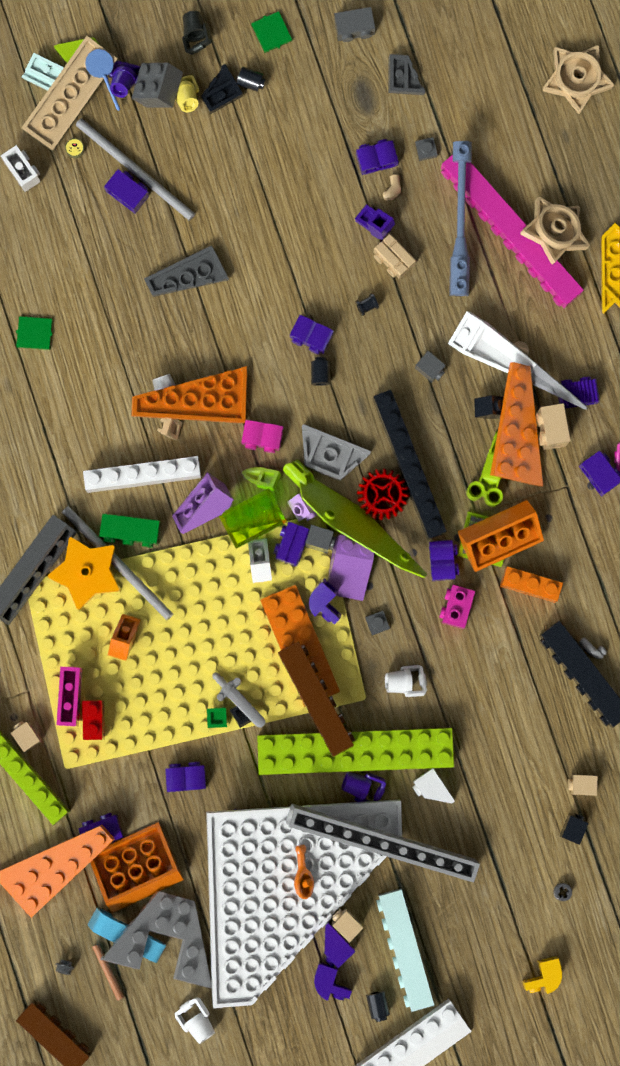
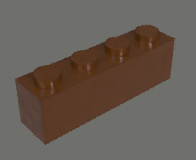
(52, 1036)

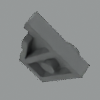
(402, 76)

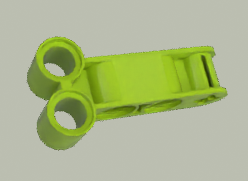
(487, 483)

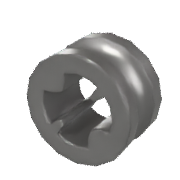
(568, 894)

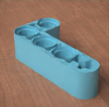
(111, 928)

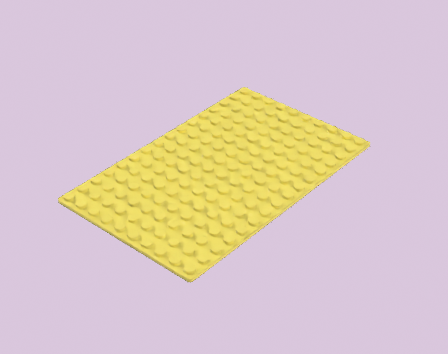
(215, 627)

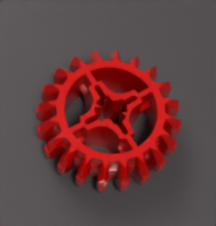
(375, 488)

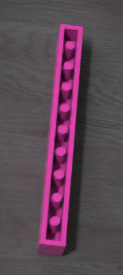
(509, 226)

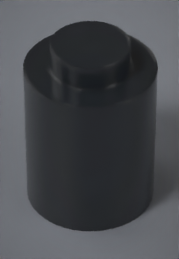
(251, 79)
(320, 372)
(378, 1005)

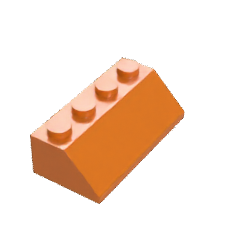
(501, 535)

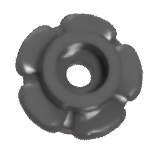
(64, 967)

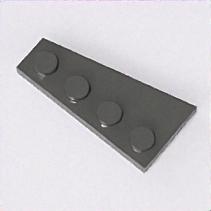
(192, 272)

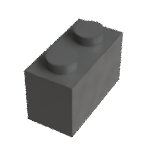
(354, 24)
(320, 539)

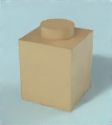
(25, 736)
(583, 785)

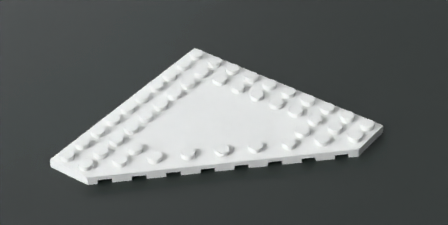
(252, 895)

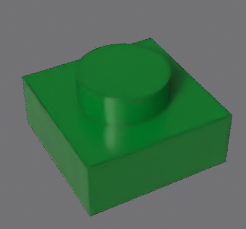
(216, 717)

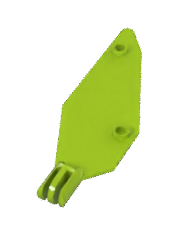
(349, 519)

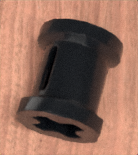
(367, 304)

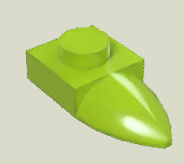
(262, 477)

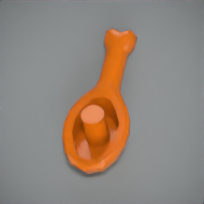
(303, 880)

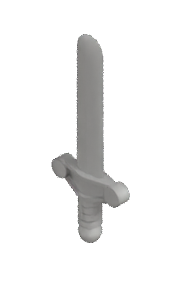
(229, 690)

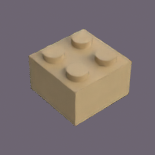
(552, 427)

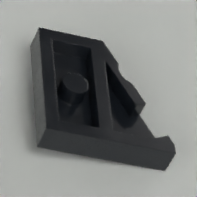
(221, 91)

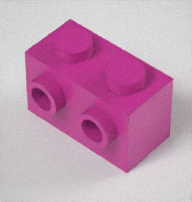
(457, 606)

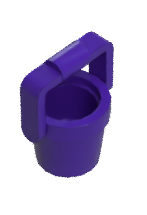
(123, 78)
(359, 785)

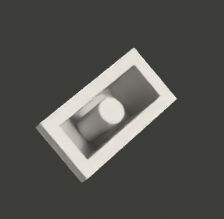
(259, 560)
(431, 787)

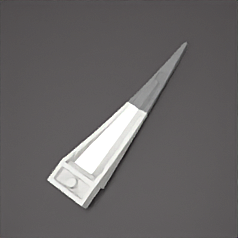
(484, 343)

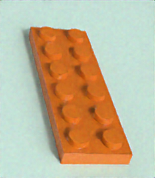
(292, 624)

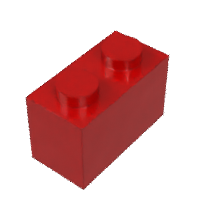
(93, 720)

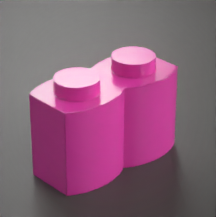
(262, 436)

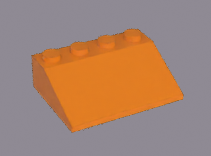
(135, 868)

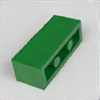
(129, 530)

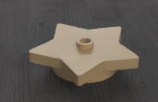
(581, 64)
(556, 229)

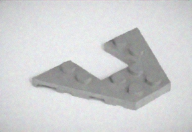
(170, 917)

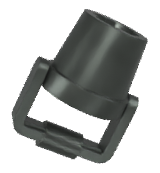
(194, 31)

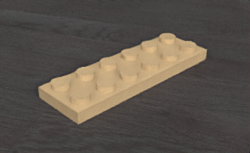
(64, 98)

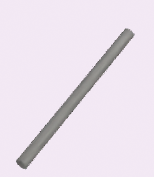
(135, 169)
(118, 564)

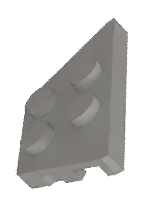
(330, 454)

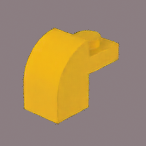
(550, 976)

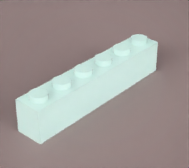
(406, 950)

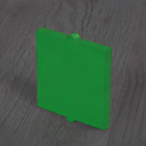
(271, 32)
(34, 333)

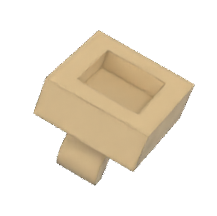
(170, 428)

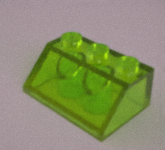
(252, 518)

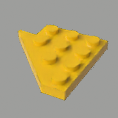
(610, 267)

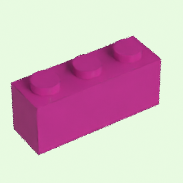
(69, 696)

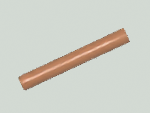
(108, 972)

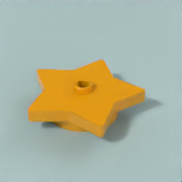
(97, 581)

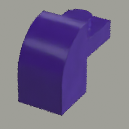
(375, 221)
(320, 599)
(325, 985)

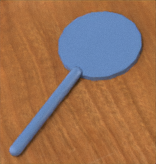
(100, 64)

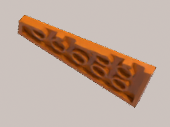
(204, 399)
(45, 874)

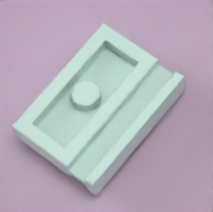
(41, 71)

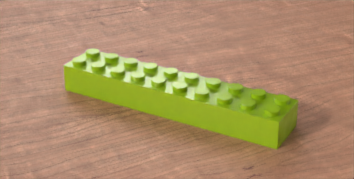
(370, 752)

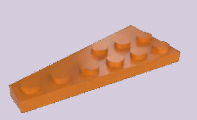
(517, 443)

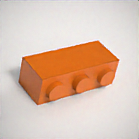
(531, 584)

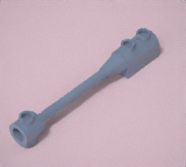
(460, 259)

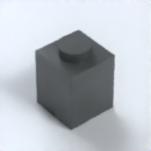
(430, 367)

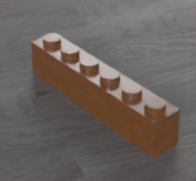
(315, 699)

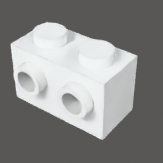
(20, 168)

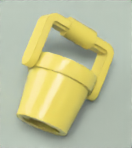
(186, 94)

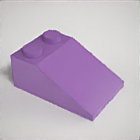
(203, 504)
(350, 568)

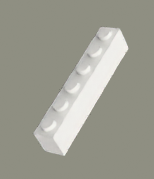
(142, 474)

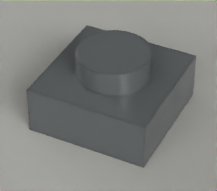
(426, 149)
(377, 623)

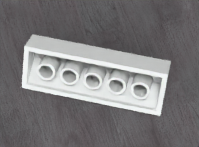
(422, 1039)

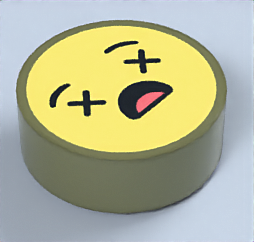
(74, 148)

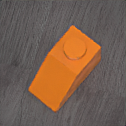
(123, 637)

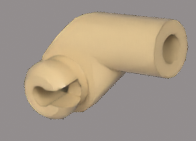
(394, 190)

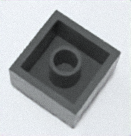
(157, 85)

